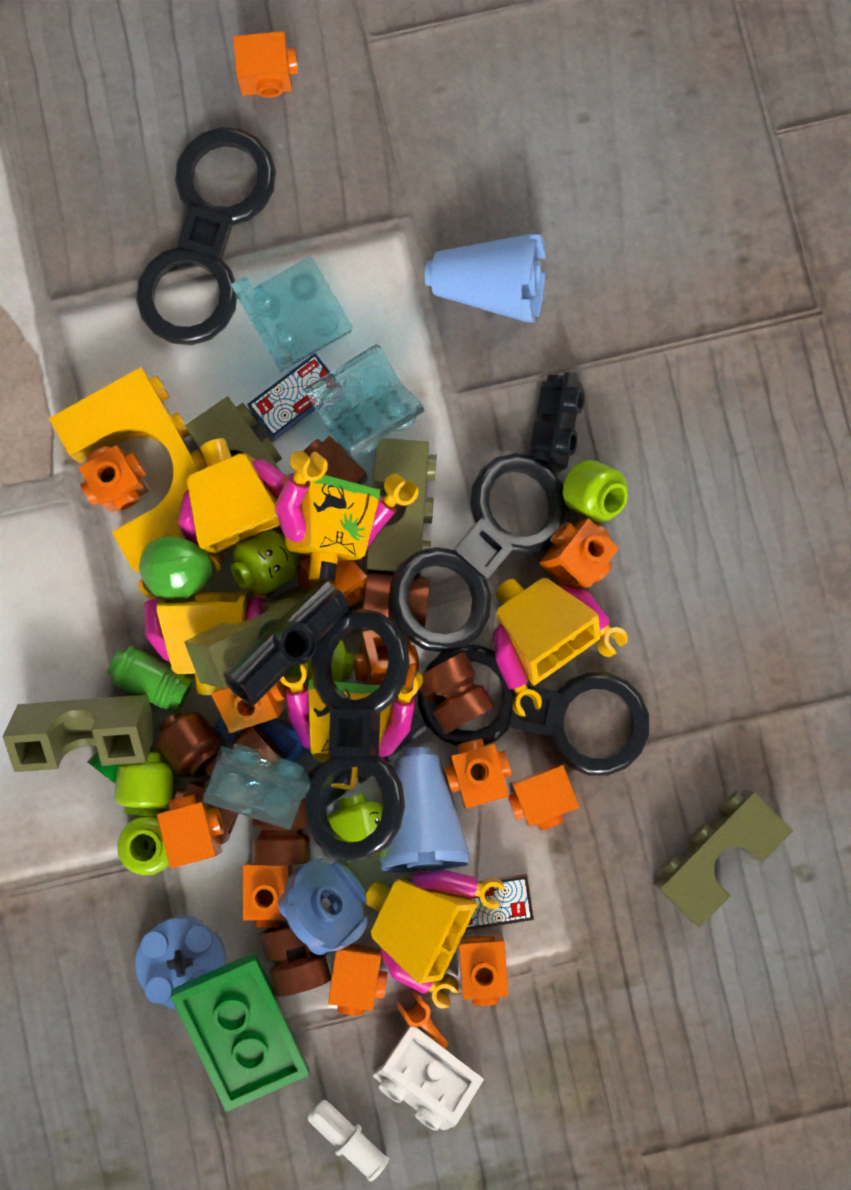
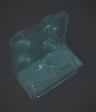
(293, 312)
(363, 402)

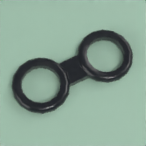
(205, 235)
(477, 553)
(550, 716)
(355, 737)

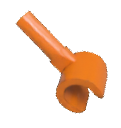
(420, 1017)

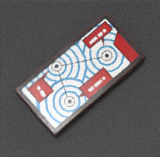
(514, 906)

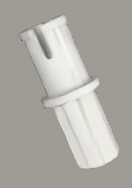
(348, 1140)

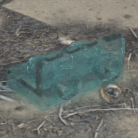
(256, 786)

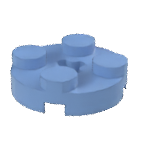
(304, 912)
(160, 947)

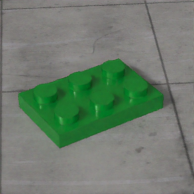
(240, 1032)

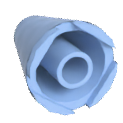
(492, 276)
(430, 823)

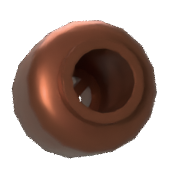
(188, 743)

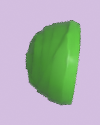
(174, 567)

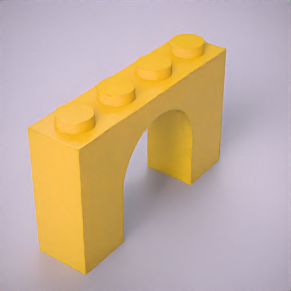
(125, 411)

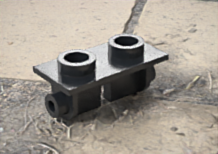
(562, 401)

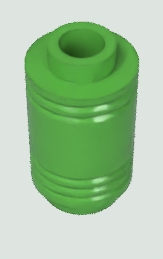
(146, 674)

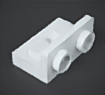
(428, 1080)

